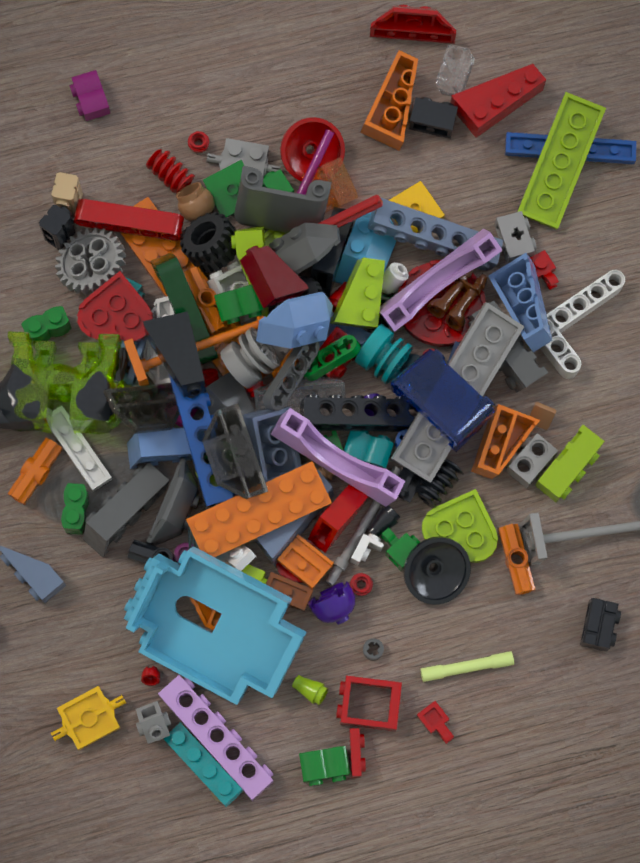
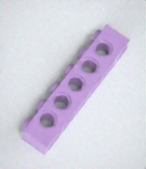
(171, 696)

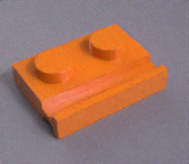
(305, 562)

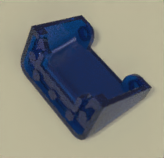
(443, 398)

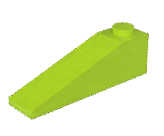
(243, 241)

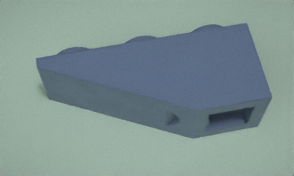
(39, 575)

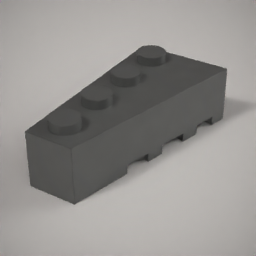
(124, 508)

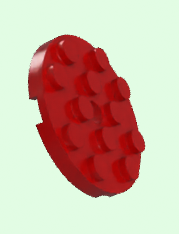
(434, 330)

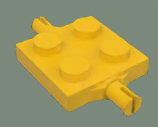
(88, 718)

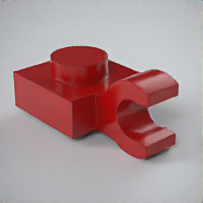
(544, 269)
(434, 720)

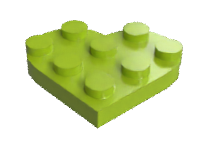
(466, 523)

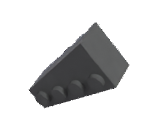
(519, 364)

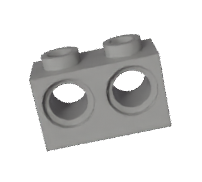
(535, 463)

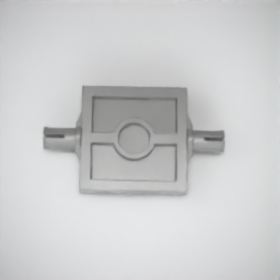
(250, 153)

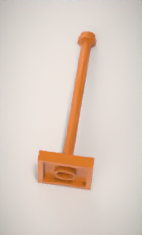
(142, 366)

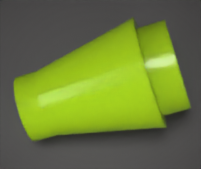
(310, 689)

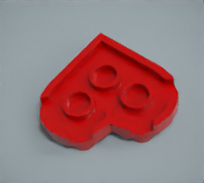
(114, 310)

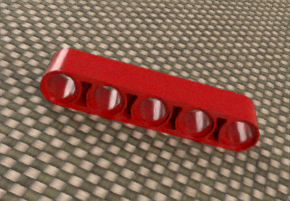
(129, 219)

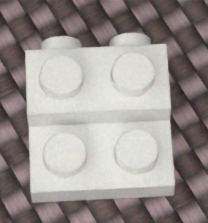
(229, 280)

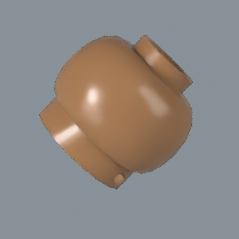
(195, 201)

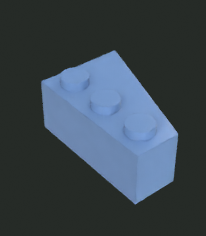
(160, 446)

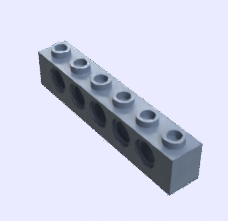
(426, 224)

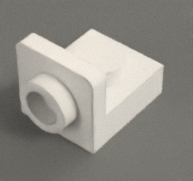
(362, 551)

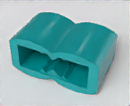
(369, 448)

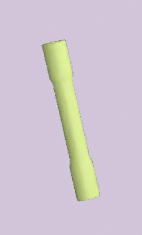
(441, 671)

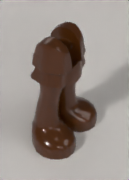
(455, 318)

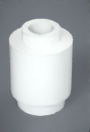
(394, 277)

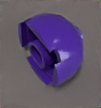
(334, 604)

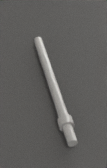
(341, 562)

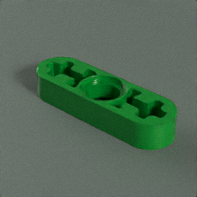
(338, 360)

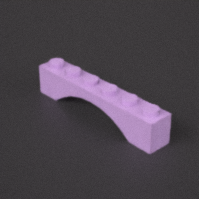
(413, 297)
(306, 439)

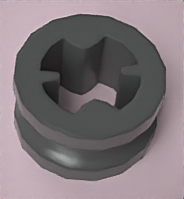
(366, 647)

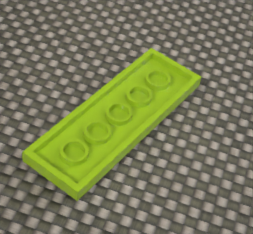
(561, 160)

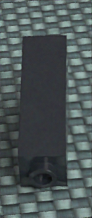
(326, 269)
(177, 350)

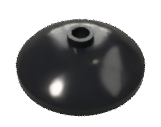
(445, 579)

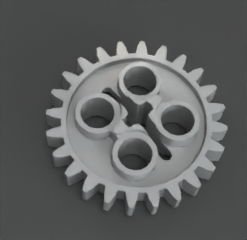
(76, 260)

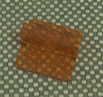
(342, 188)

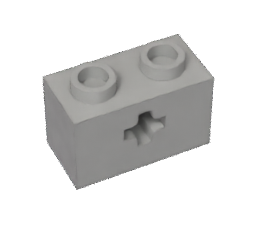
(517, 225)

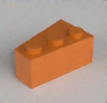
(501, 440)

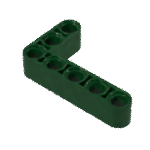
(182, 300)

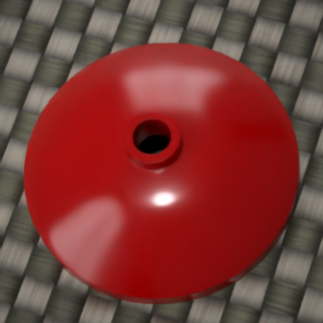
(305, 133)

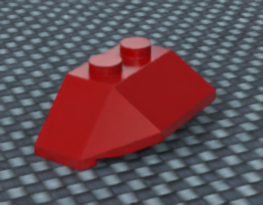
(413, 24)

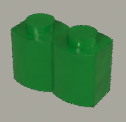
(238, 303)
(50, 324)
(73, 515)
(324, 765)

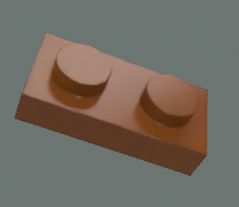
(299, 593)

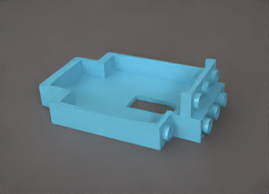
(248, 642)

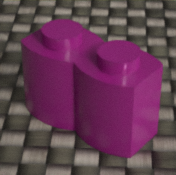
(90, 95)

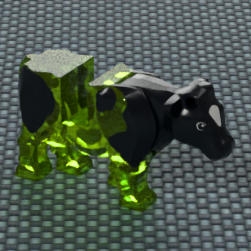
(35, 382)

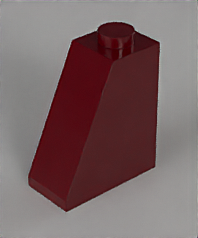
(271, 276)

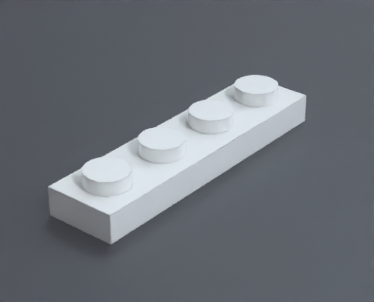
(79, 450)

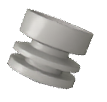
(249, 358)

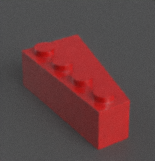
(497, 98)

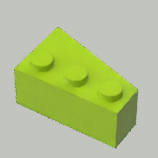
(362, 296)

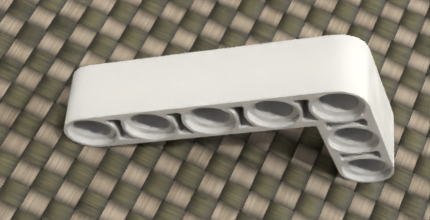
(572, 316)

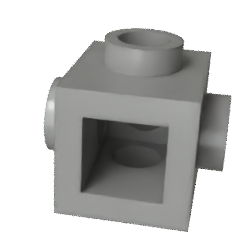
(152, 722)

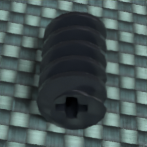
(430, 491)

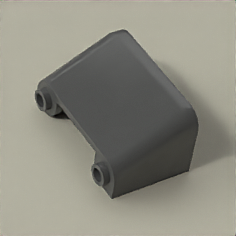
(277, 208)

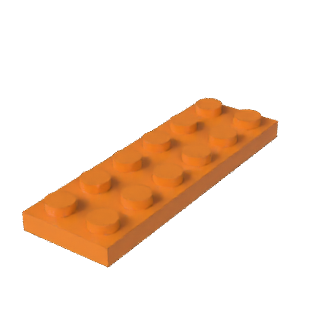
(244, 519)

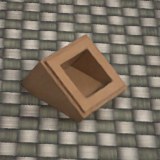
(544, 414)

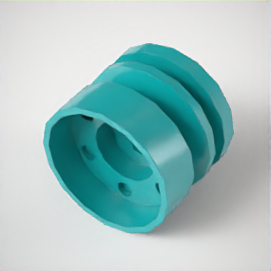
(381, 352)

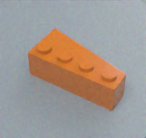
(391, 107)

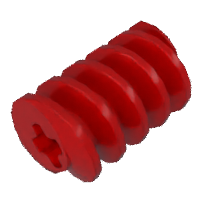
(168, 172)

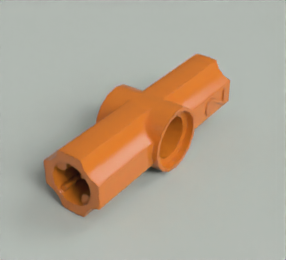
(201, 290)
(35, 471)
(519, 573)

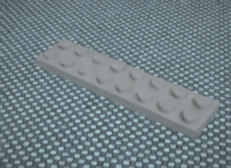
(477, 362)

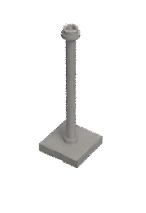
(535, 541)

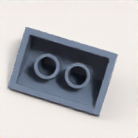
(273, 455)

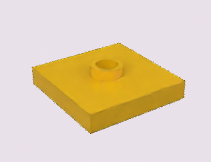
(420, 199)

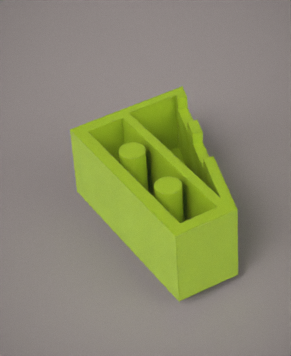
(570, 464)

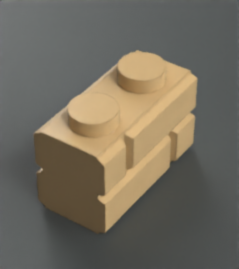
(67, 191)

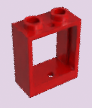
(342, 710)

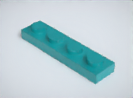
(203, 765)

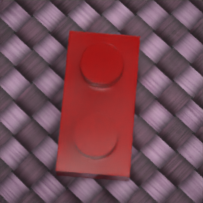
(358, 764)

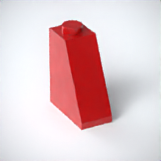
(337, 517)

